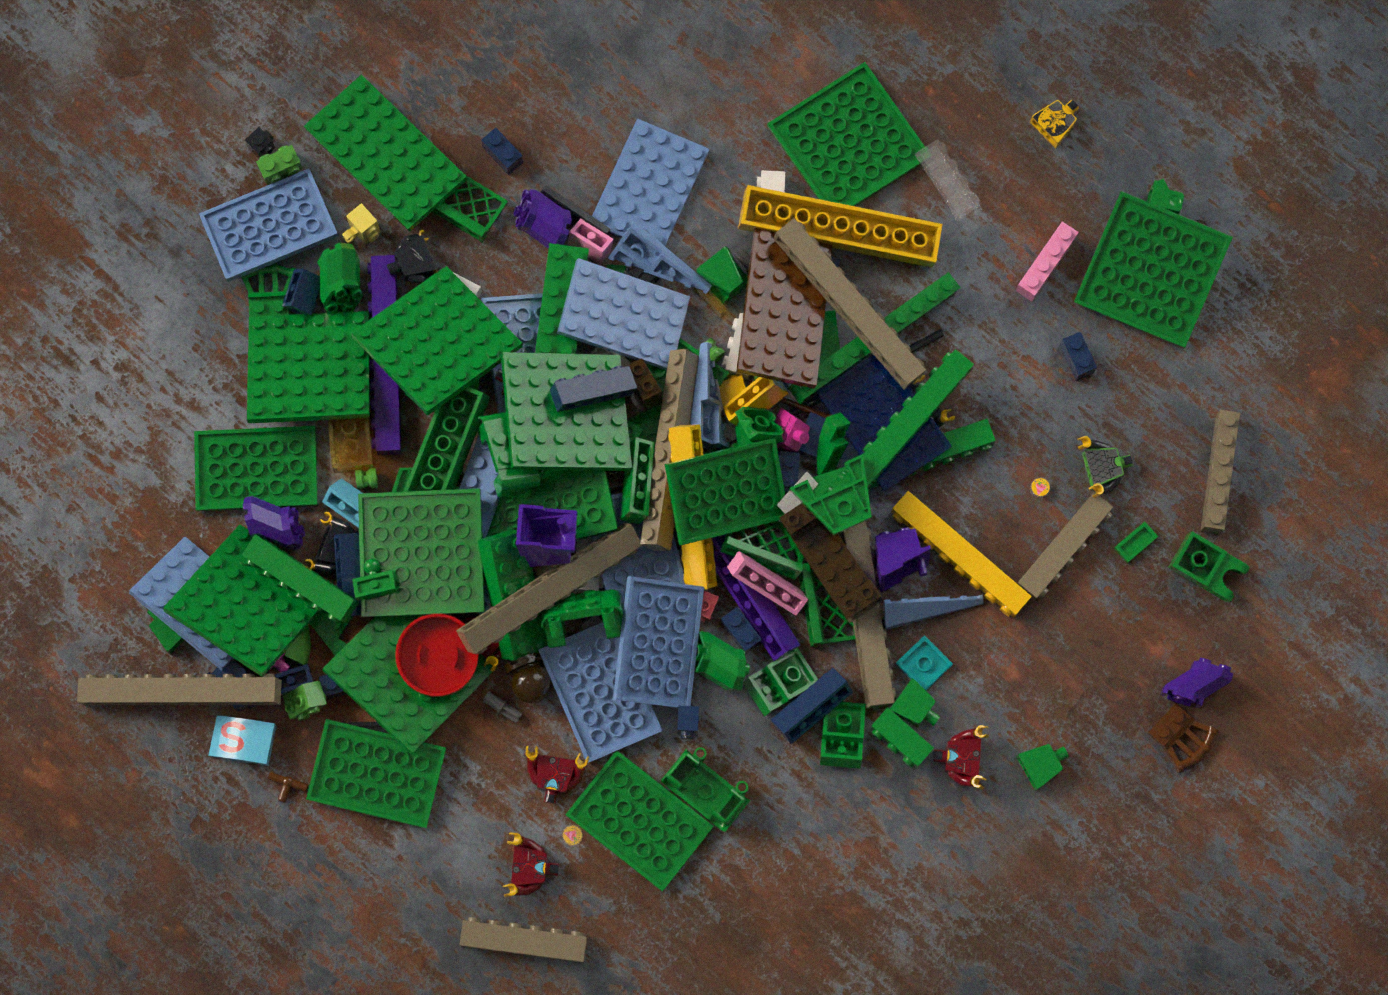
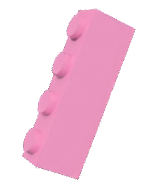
(1047, 261)
(767, 583)

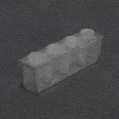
(947, 179)

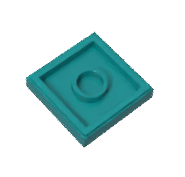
(924, 663)

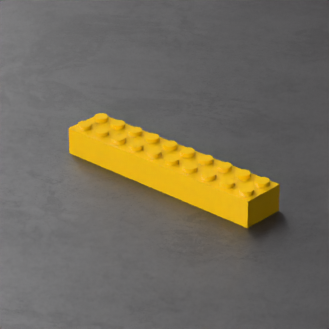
(843, 225)

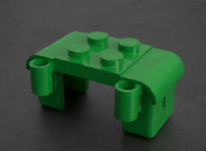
(508, 481)
(587, 604)
(706, 789)

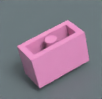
(589, 237)

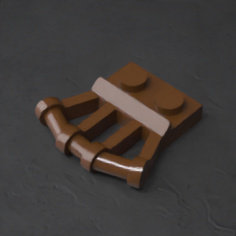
(1172, 727)

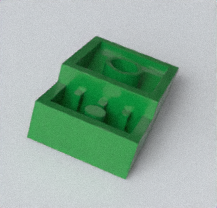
(780, 682)
(843, 736)

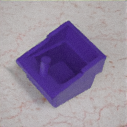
(546, 534)
(899, 556)

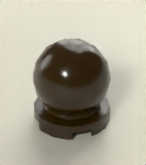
(530, 679)

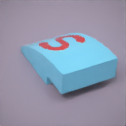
(242, 740)

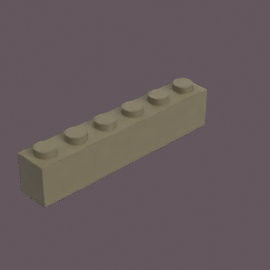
(1220, 472)
(1064, 546)
(523, 941)

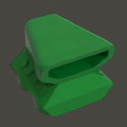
(1165, 198)
(723, 275)
(756, 425)

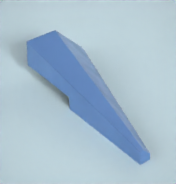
(644, 251)
(708, 402)
(911, 611)

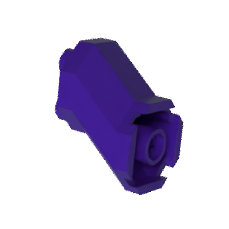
(542, 218)
(274, 523)
(1197, 683)

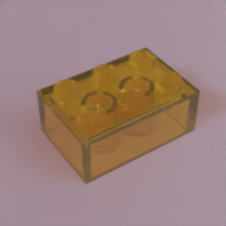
(350, 444)

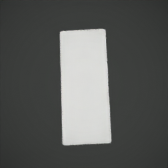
(790, 501)

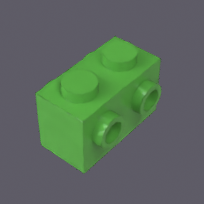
(279, 164)
(304, 700)

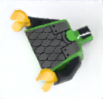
(1103, 465)

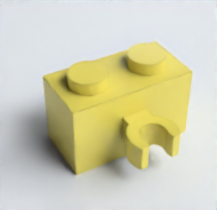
(361, 225)

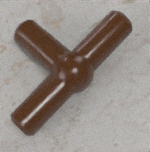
(287, 782)

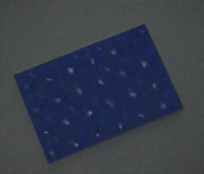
(868, 400)

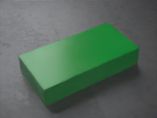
(1135, 542)

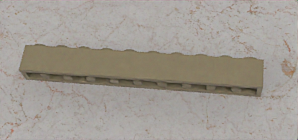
(849, 303)
(675, 411)
(549, 588)
(868, 628)
(179, 691)

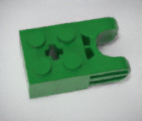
(1212, 568)

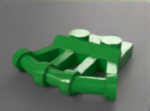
(268, 303)

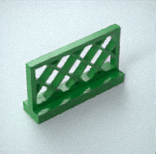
(465, 222)
(771, 561)
(812, 611)

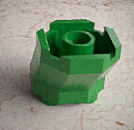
(340, 278)
(720, 662)

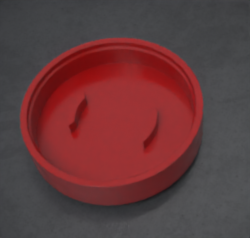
(434, 657)

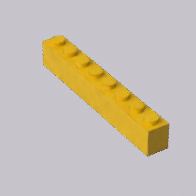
(961, 554)
(699, 555)

